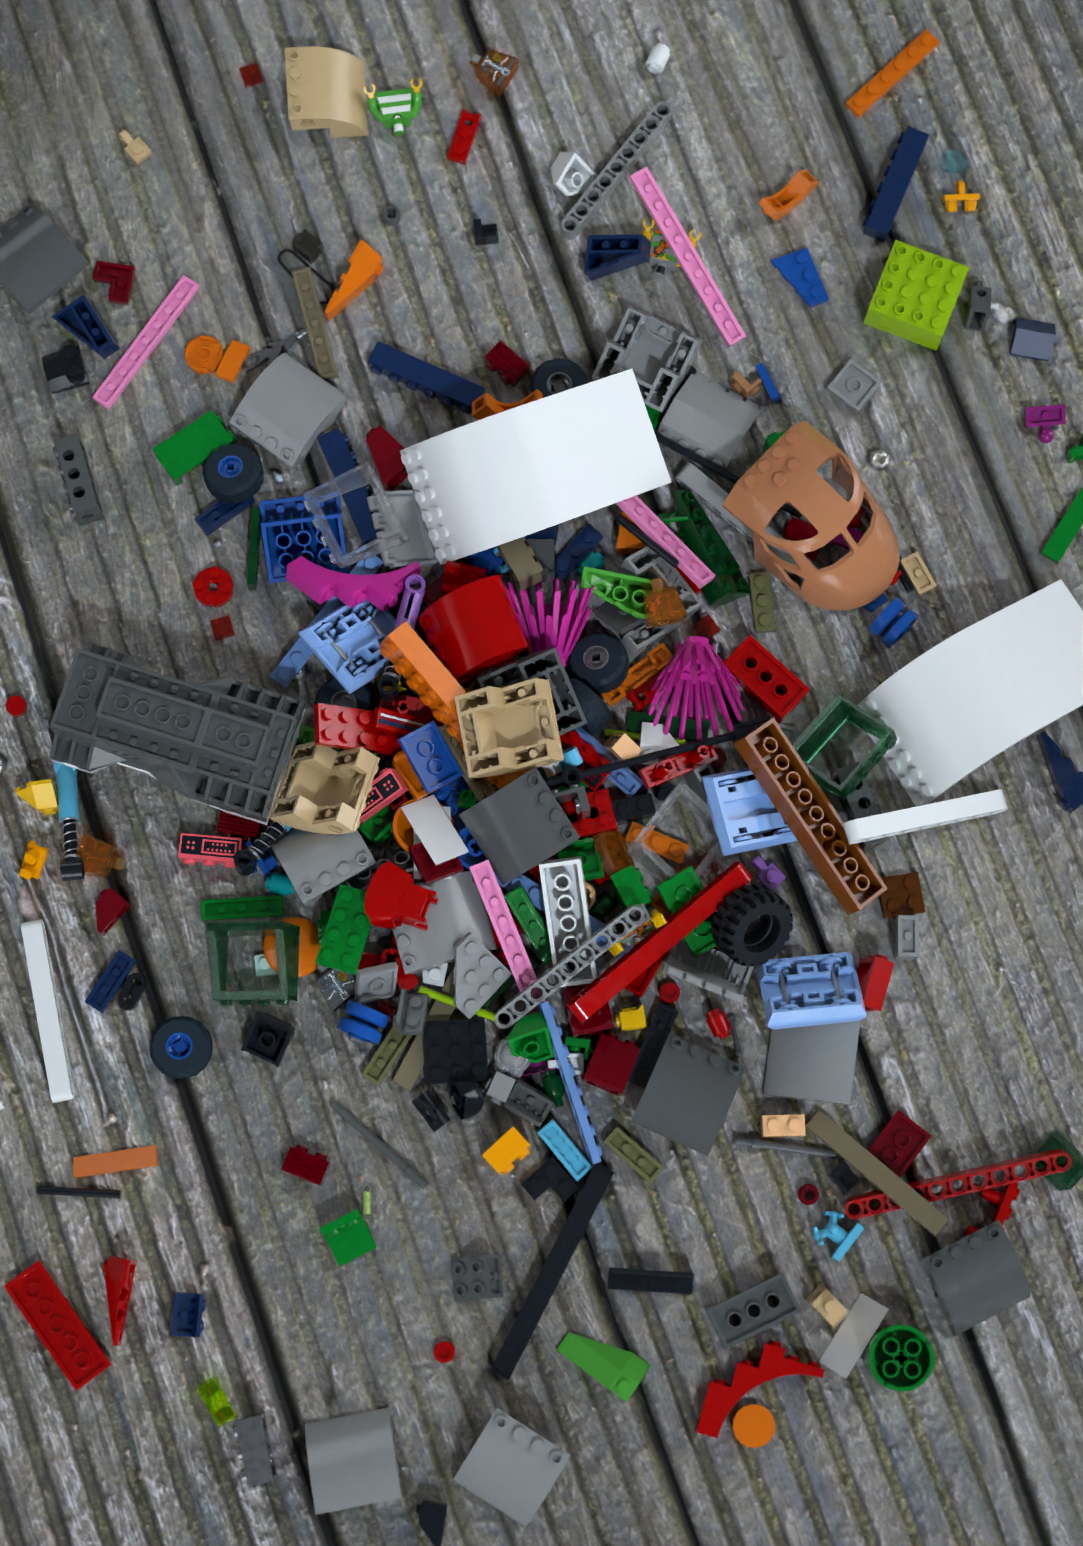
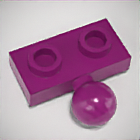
(1044, 417)

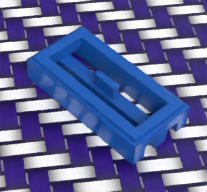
(768, 382)

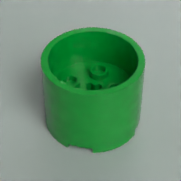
(881, 1353)

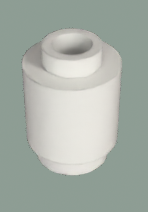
(657, 58)

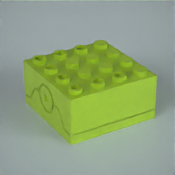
(916, 295)

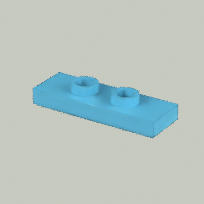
(564, 1150)

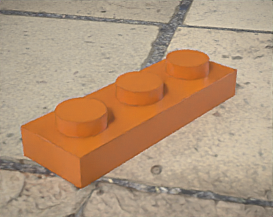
(660, 844)

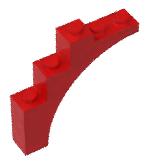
(771, 1364)

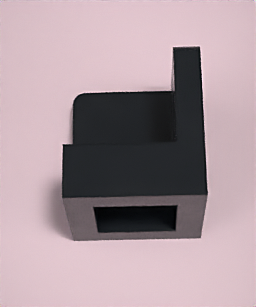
(485, 233)
(843, 1177)

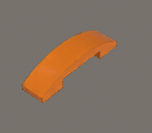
(640, 673)

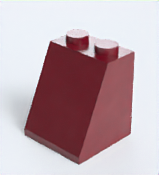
(386, 457)
(596, 1024)
(611, 1064)

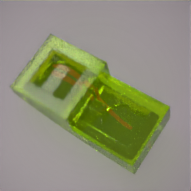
(216, 1401)

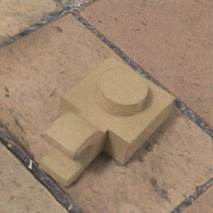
(135, 149)

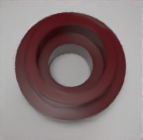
(815, 1194)

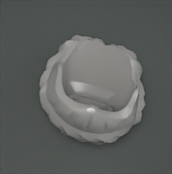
(508, 1063)

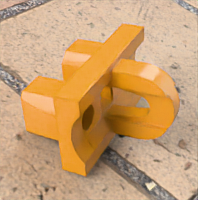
(951, 200)
(32, 855)

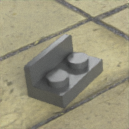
(411, 1013)

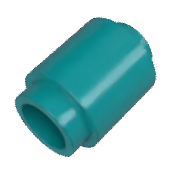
(591, 560)
(279, 884)

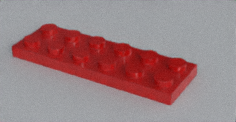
(352, 729)
(57, 1325)

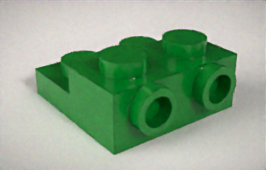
(590, 857)

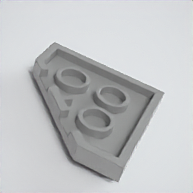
(475, 975)

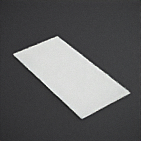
(434, 829)
(853, 1335)

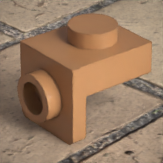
(742, 386)

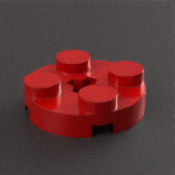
(212, 598)

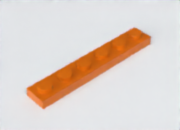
(892, 73)

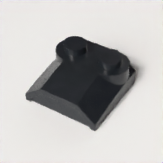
(65, 369)
(268, 1038)

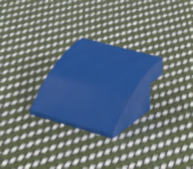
(291, 534)

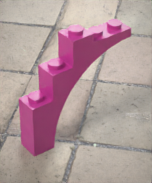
(351, 589)

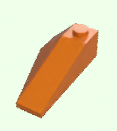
(362, 272)

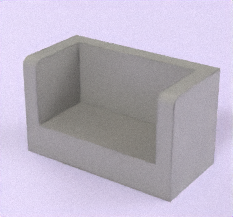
(907, 937)

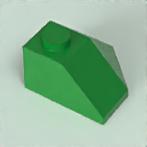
(531, 1039)

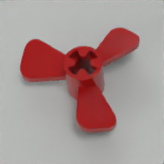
(404, 980)

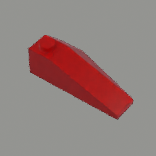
(118, 1281)

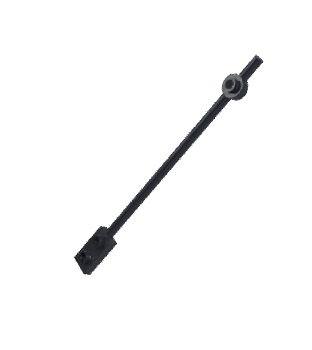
(713, 467)
(739, 731)

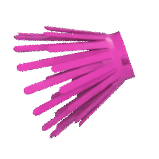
(551, 632)
(696, 666)

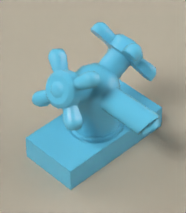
(837, 1234)

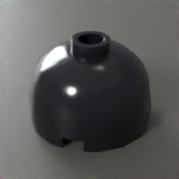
(467, 1097)

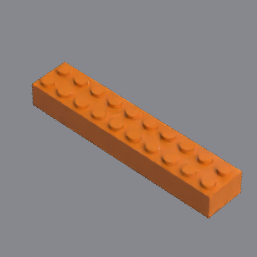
(431, 681)

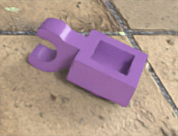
(769, 875)

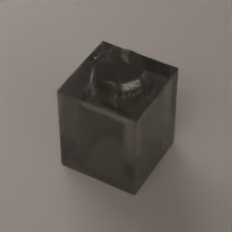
(307, 246)

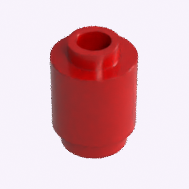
(718, 1023)

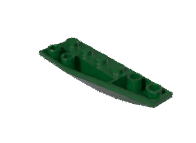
(710, 548)

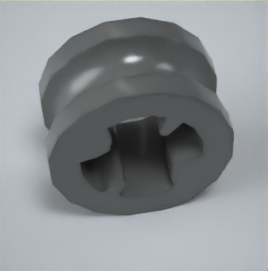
(390, 221)

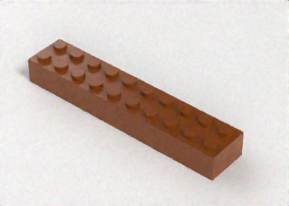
(810, 816)

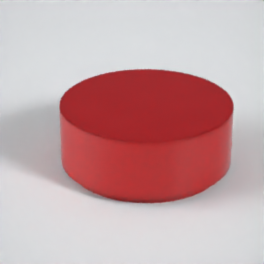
(16, 706)
(669, 992)
(444, 1352)

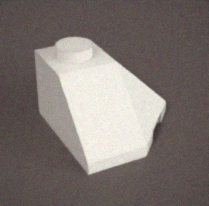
(571, 174)
(654, 739)

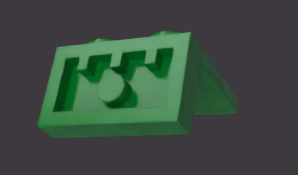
(348, 1237)

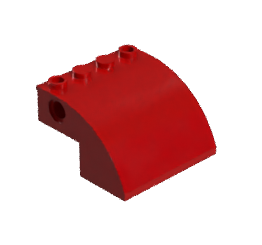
(473, 629)

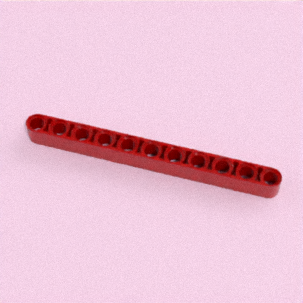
(658, 942)
(966, 1177)

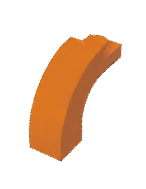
(790, 196)
(488, 406)

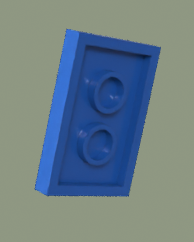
(430, 757)

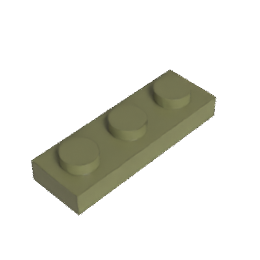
(762, 602)
(385, 1056)
(633, 1155)

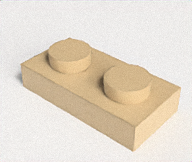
(917, 573)

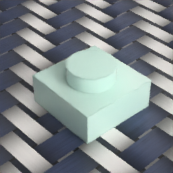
(262, 967)

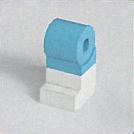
(571, 758)

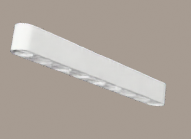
(925, 816)
(47, 1011)

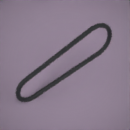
(313, 270)

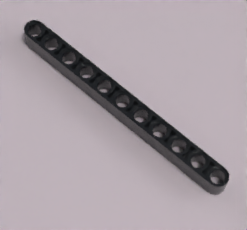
(552, 1271)

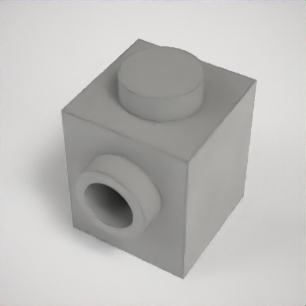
(499, 1088)

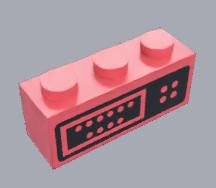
(385, 789)
(209, 849)

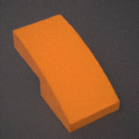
(232, 361)

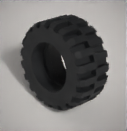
(739, 912)

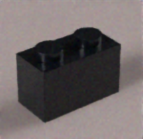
(633, 809)

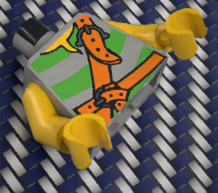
(660, 252)
(651, 921)

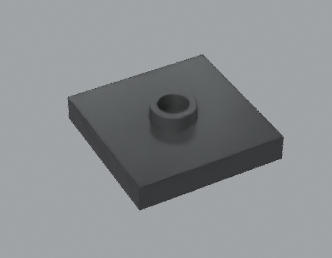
(617, 618)

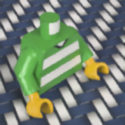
(395, 107)

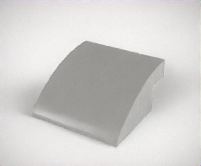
(813, 1063)
(352, 1461)

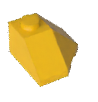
(40, 795)

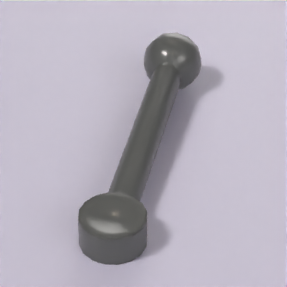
(738, 1053)

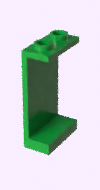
(192, 445)

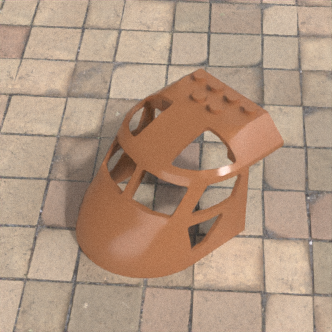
(790, 476)

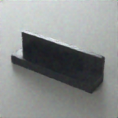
(650, 1280)

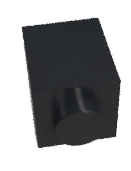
(432, 1519)

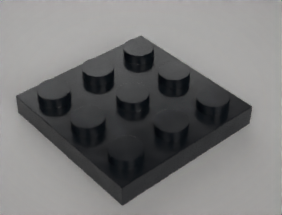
(455, 1050)

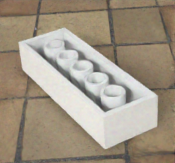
(567, 914)

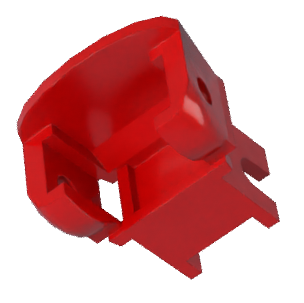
(394, 896)

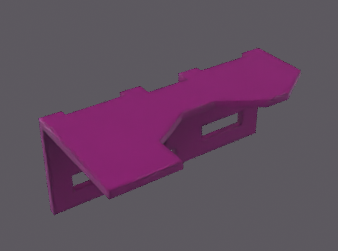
(541, 1065)

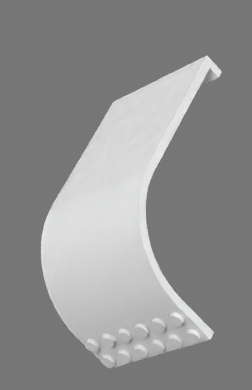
(535, 466)
(982, 691)

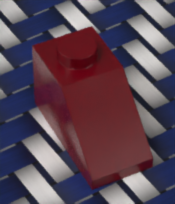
(109, 910)

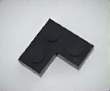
(552, 1176)

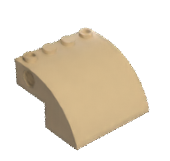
(326, 91)
(509, 728)
(325, 789)

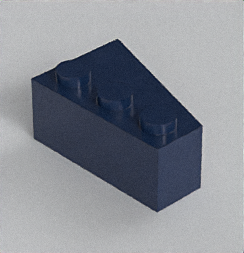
(614, 253)
(87, 325)

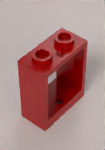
(874, 978)

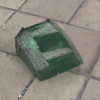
(1067, 1179)

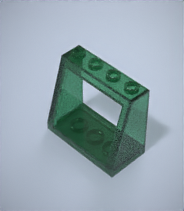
(825, 727)
(287, 949)

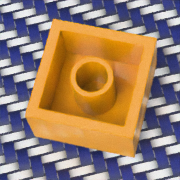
(507, 1151)

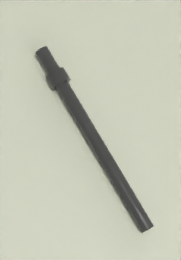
(756, 1143)
(409, 1171)

